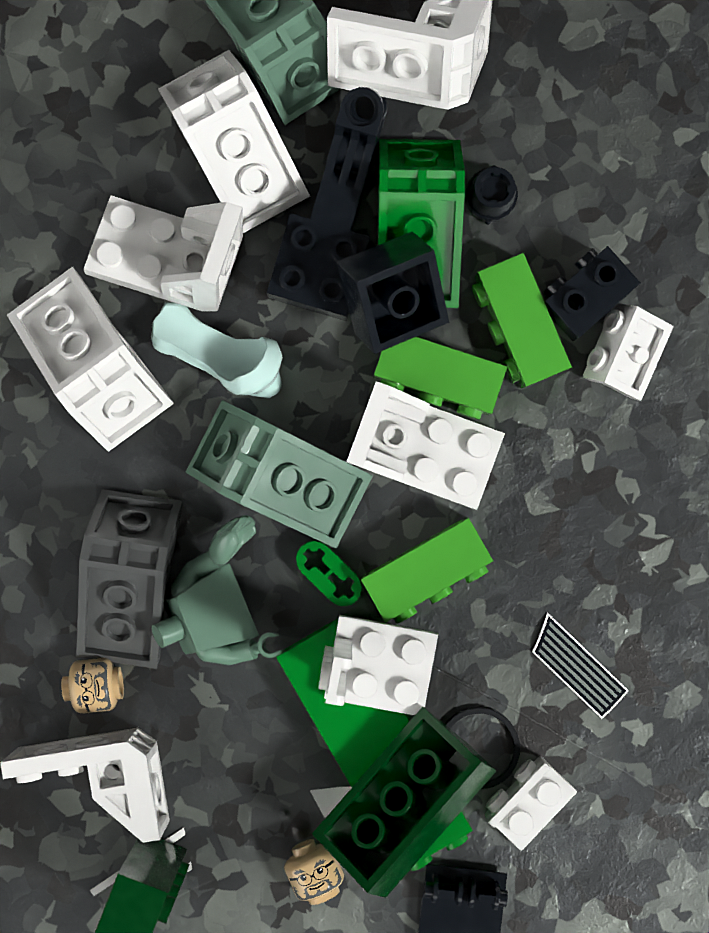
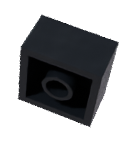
(393, 292)

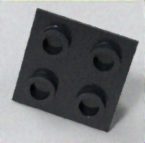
(462, 900)

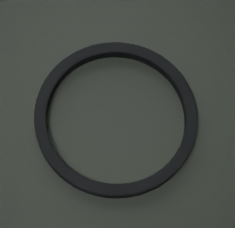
(516, 753)

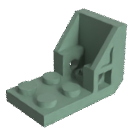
(282, 49)
(278, 474)

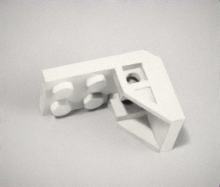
(408, 61)
(234, 139)
(168, 254)
(88, 361)
(425, 446)
(129, 794)

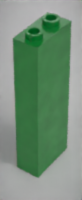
(353, 731)

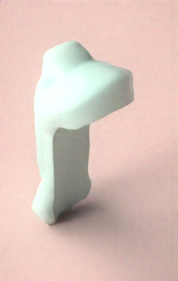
(239, 364)

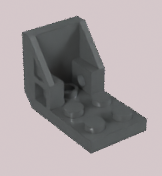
(125, 576)

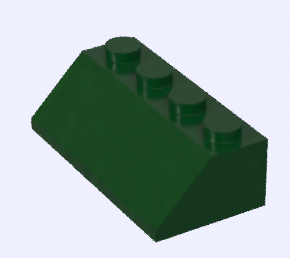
(403, 803)
(144, 888)

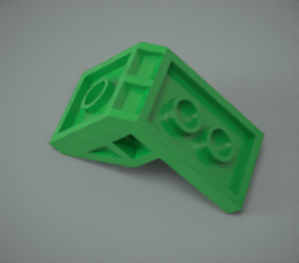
(425, 194)

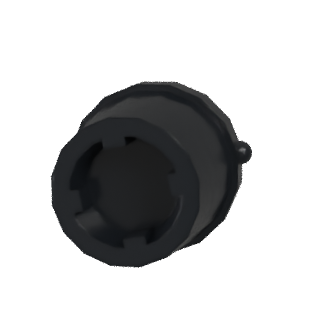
(491, 194)

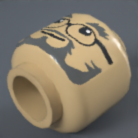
(93, 685)
(313, 872)

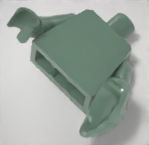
(208, 606)

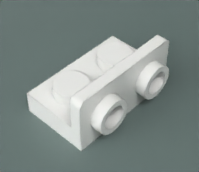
(627, 350)
(529, 802)

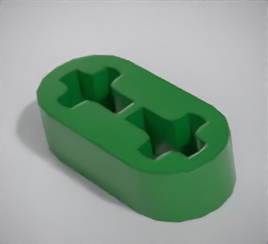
(322, 580)

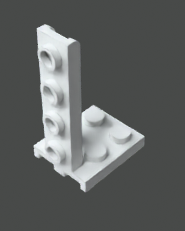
(378, 665)

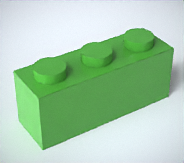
(520, 321)
(442, 375)
(427, 571)

